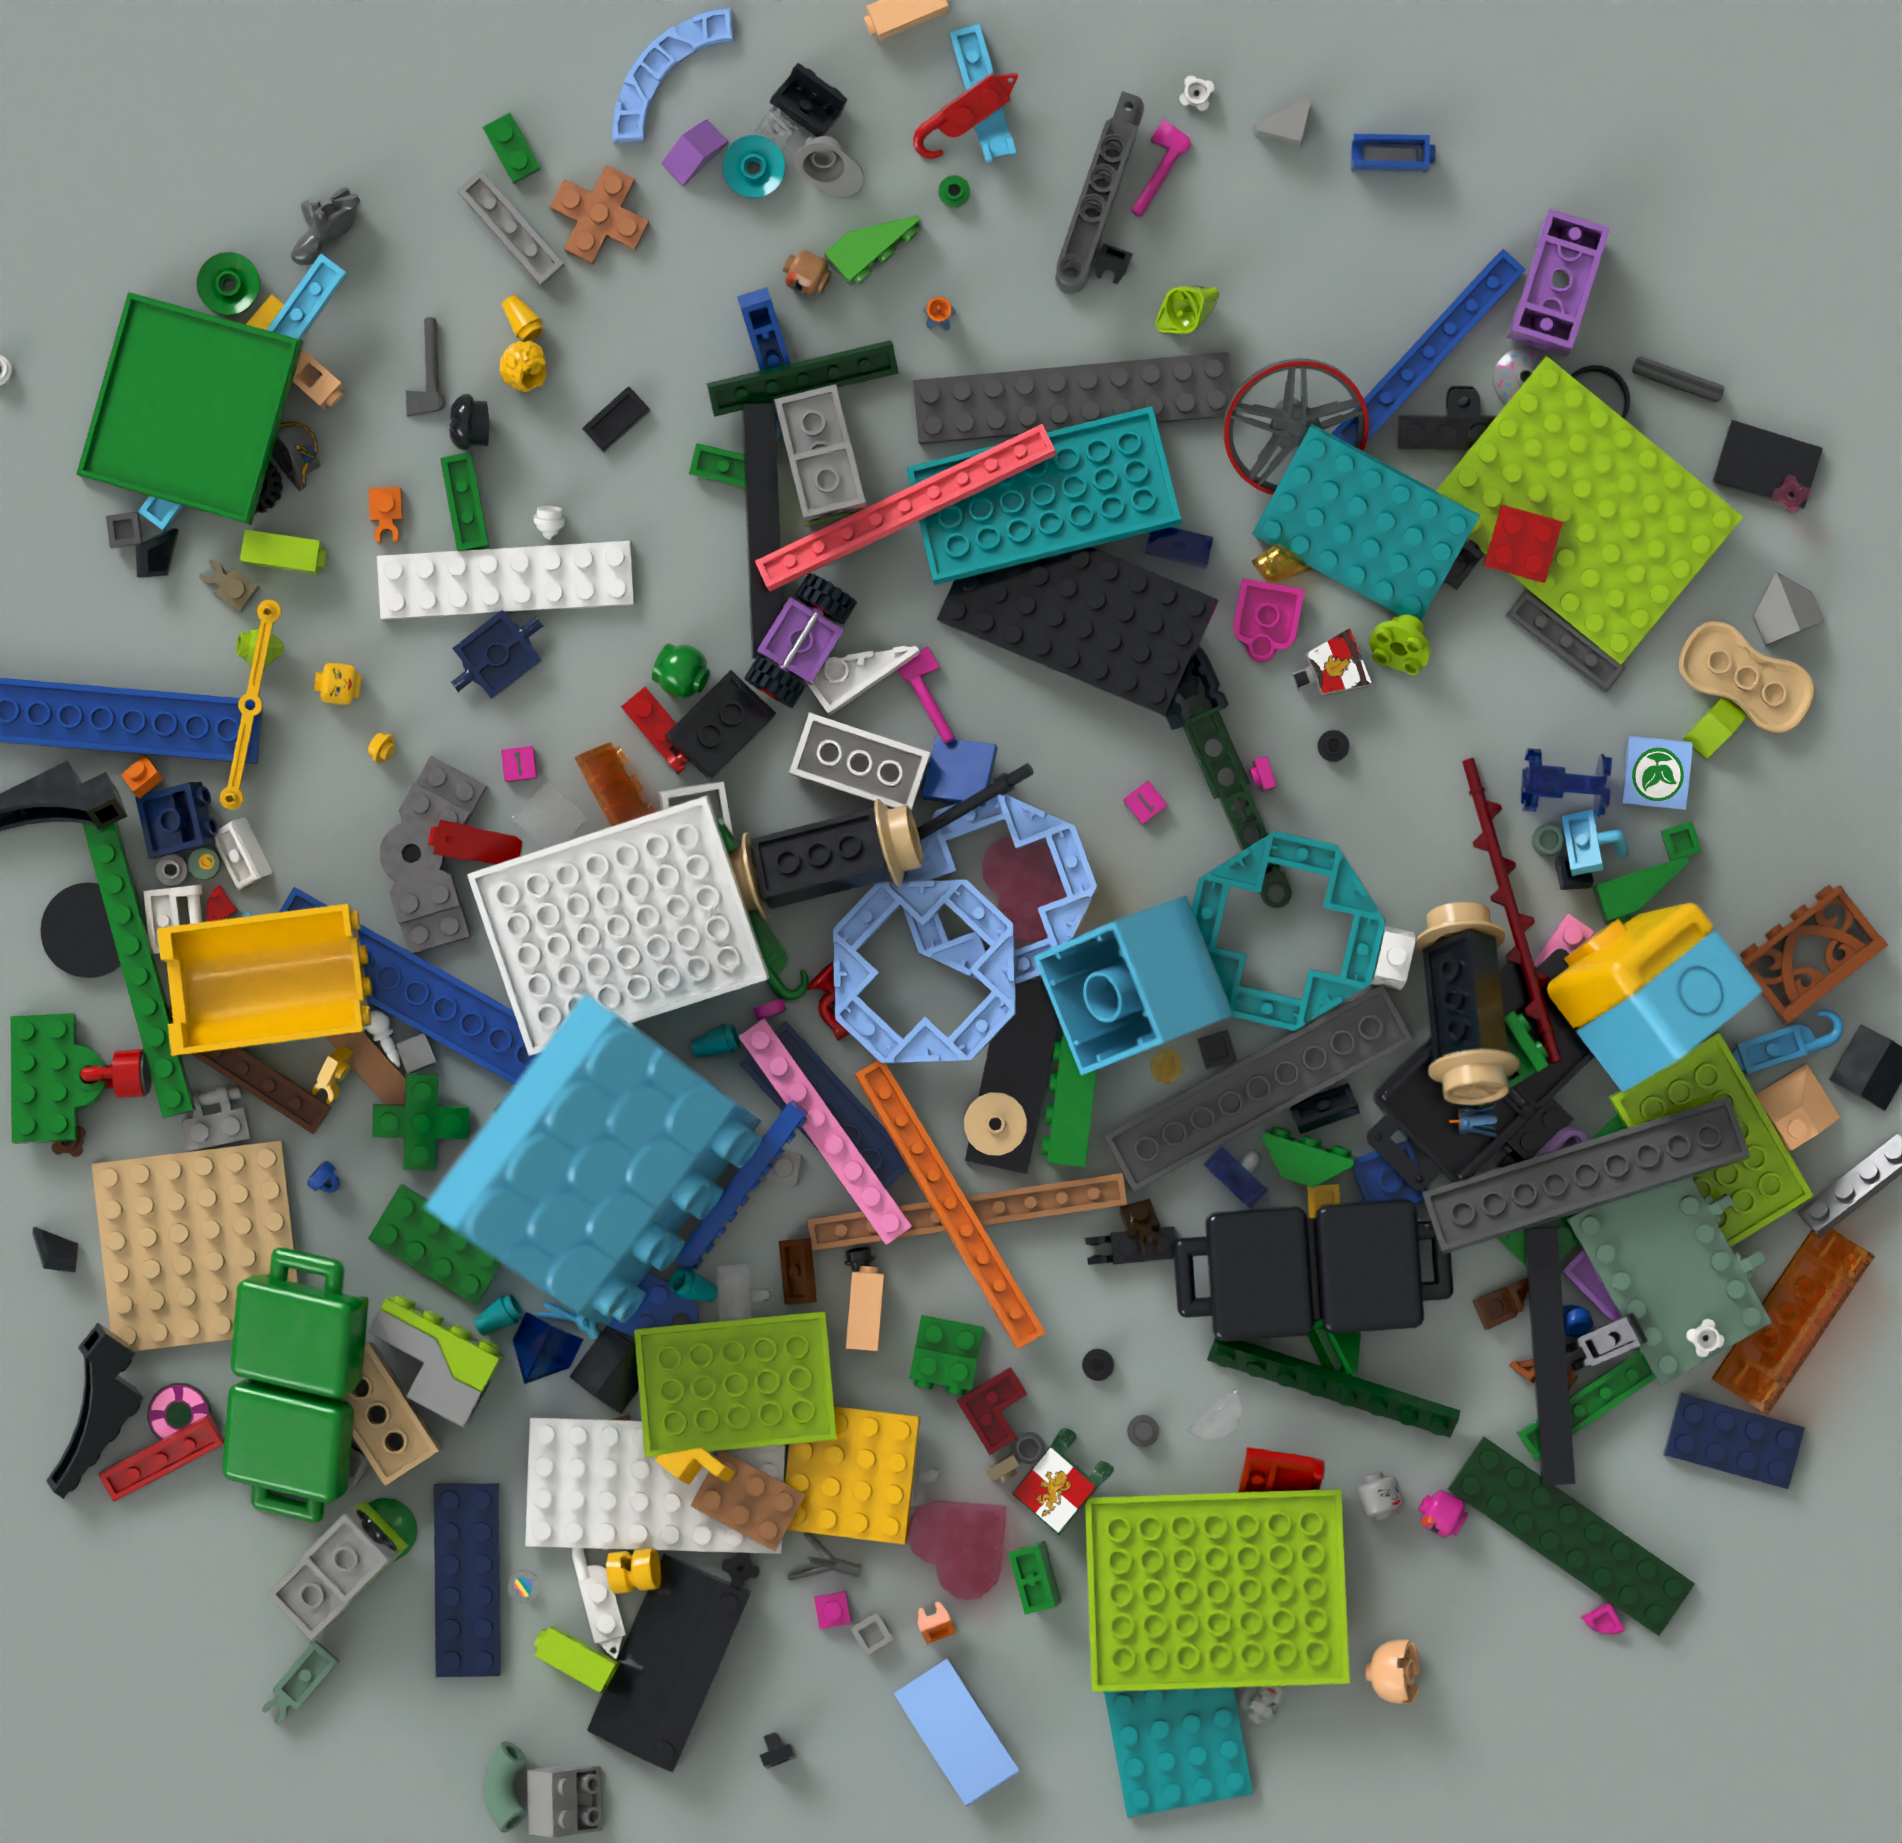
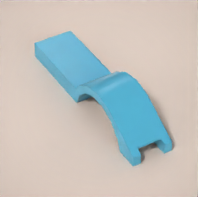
(974, 66)

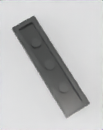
(1565, 641)

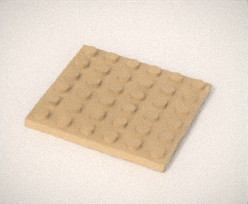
(184, 1237)

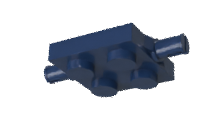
(497, 654)

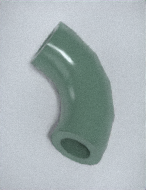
(500, 1786)

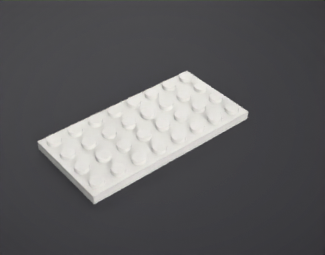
(601, 1492)

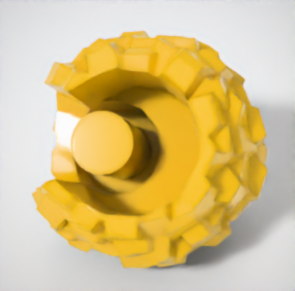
(523, 366)

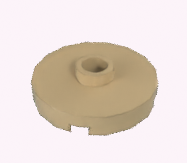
(995, 1106)

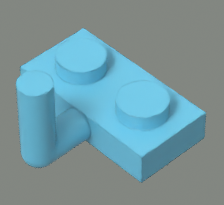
(1584, 842)

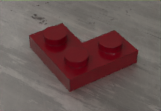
(985, 1405)

